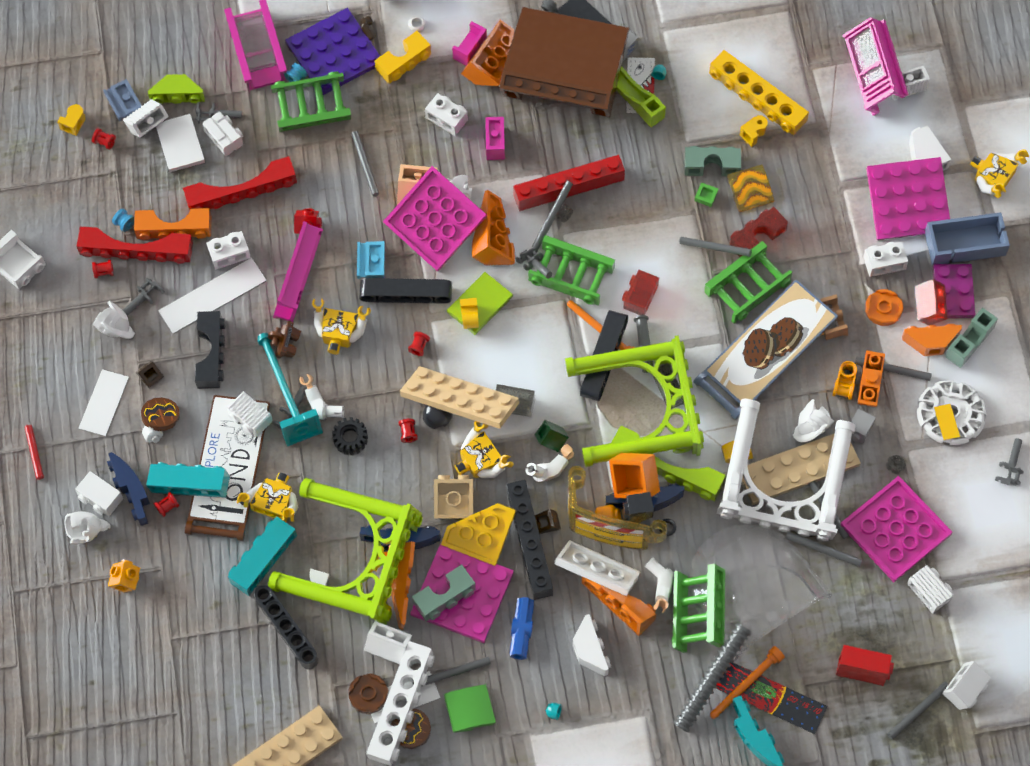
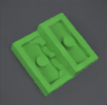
(469, 708)

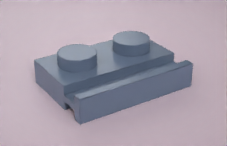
(122, 99)

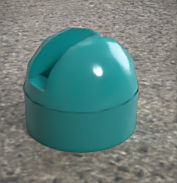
(659, 72)
(554, 710)

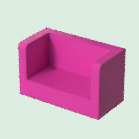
(470, 44)
(495, 138)

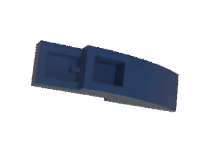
(131, 485)
(666, 497)
(422, 538)

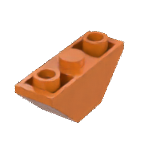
(932, 338)
(871, 378)

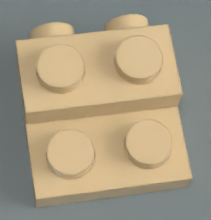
(453, 497)

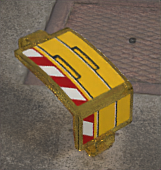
(605, 528)

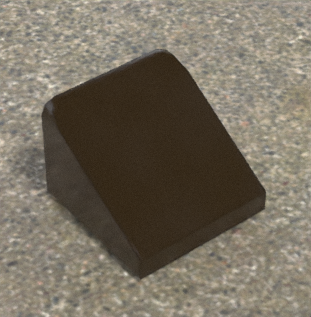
(149, 374)
(547, 521)

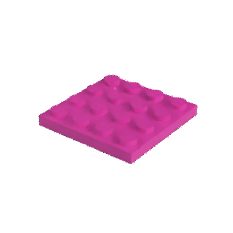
(907, 197)
(435, 218)
(896, 528)
(475, 614)

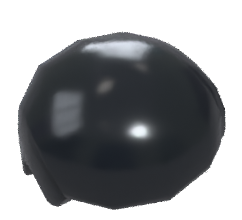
(436, 417)

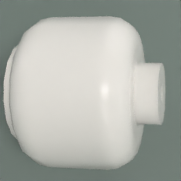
(151, 435)

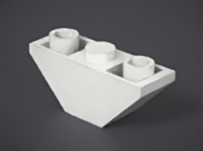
(589, 647)

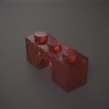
(769, 223)

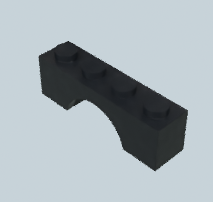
(208, 371)
(638, 508)

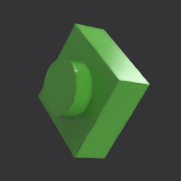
(706, 194)

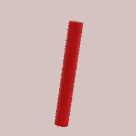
(34, 452)

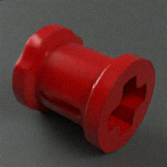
(103, 138)
(102, 269)
(418, 343)
(408, 430)
(166, 504)

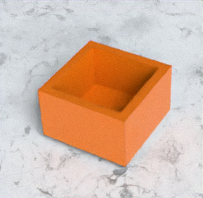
(634, 474)

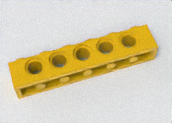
(768, 93)

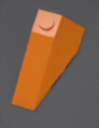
(489, 60)
(491, 237)
(401, 584)
(628, 608)

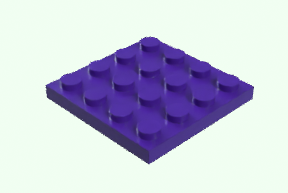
(334, 46)

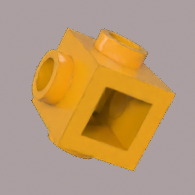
(124, 576)

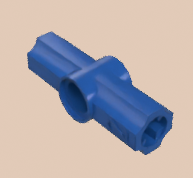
(521, 628)

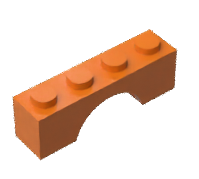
(149, 226)

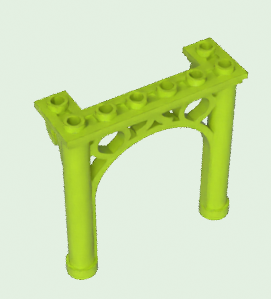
(661, 353)
(407, 517)

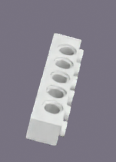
(388, 753)

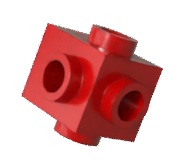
(306, 215)

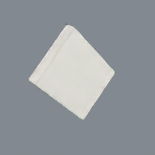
(180, 143)

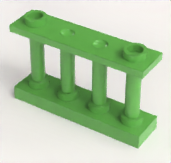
(305, 119)
(584, 257)
(744, 265)
(715, 608)

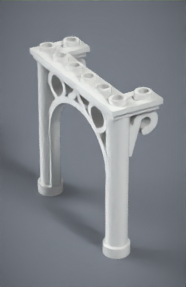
(738, 469)

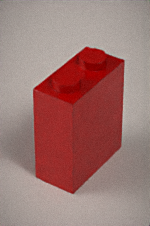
(864, 665)

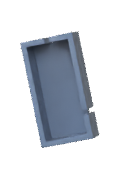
(966, 238)

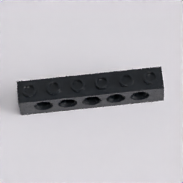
(529, 540)

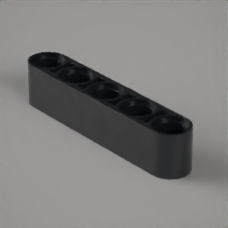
(405, 290)
(608, 341)
(289, 635)

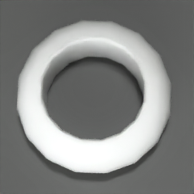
(414, 19)

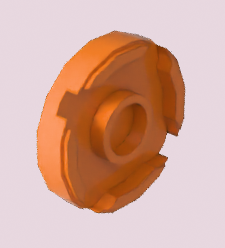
(884, 307)

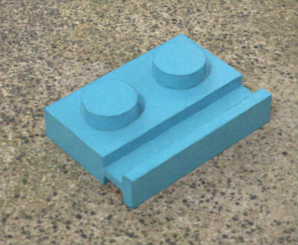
(371, 259)

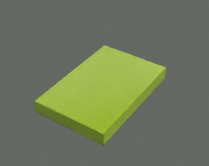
(490, 299)

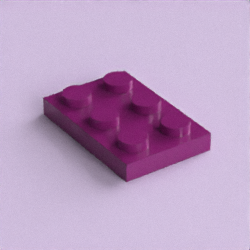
(958, 289)

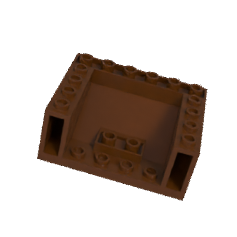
(565, 60)

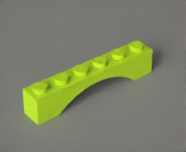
(641, 100)
(703, 481)

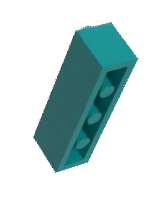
(188, 480)
(262, 556)

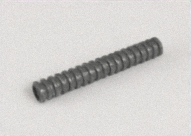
(712, 677)

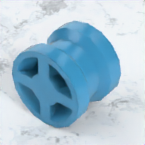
(296, 73)
(123, 220)

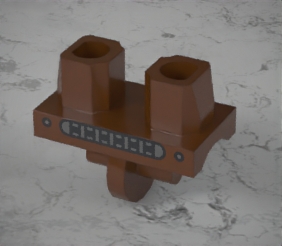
(281, 339)

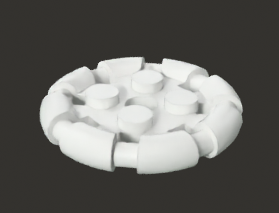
(959, 403)

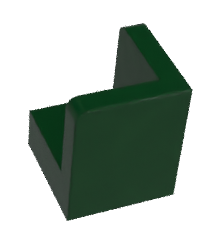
(551, 436)

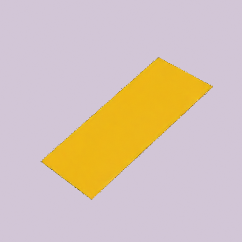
(946, 421)

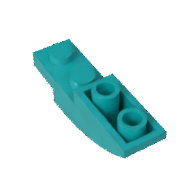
(758, 742)

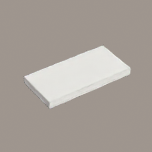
(597, 568)

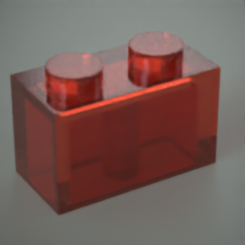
(640, 293)
(931, 302)

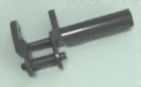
(230, 113)
(533, 261)
(143, 296)
(298, 398)
(1011, 465)

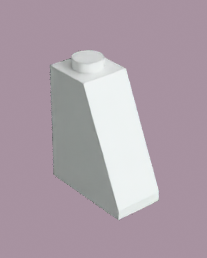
(925, 145)

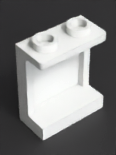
(18, 261)

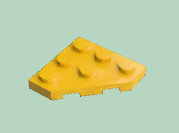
(481, 533)

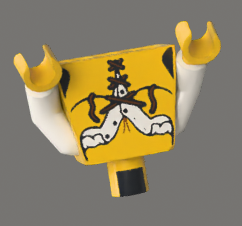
(997, 171)
(339, 327)
(481, 456)
(272, 498)

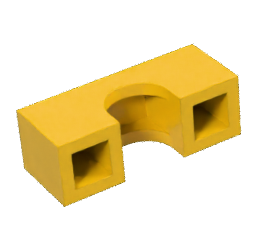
(393, 67)

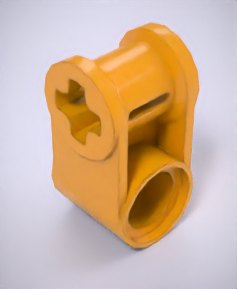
(845, 383)

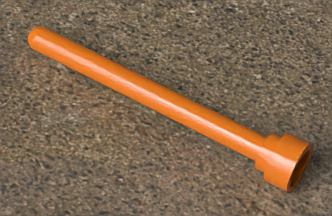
(591, 321)
(774, 656)

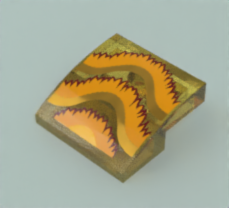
(751, 188)

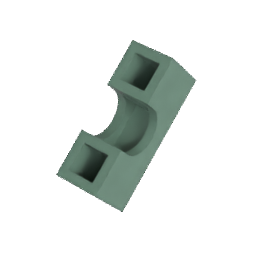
(727, 158)
(972, 338)
(431, 604)

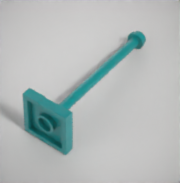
(299, 426)

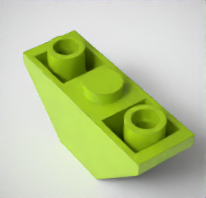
(176, 89)

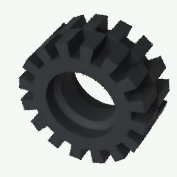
(353, 446)

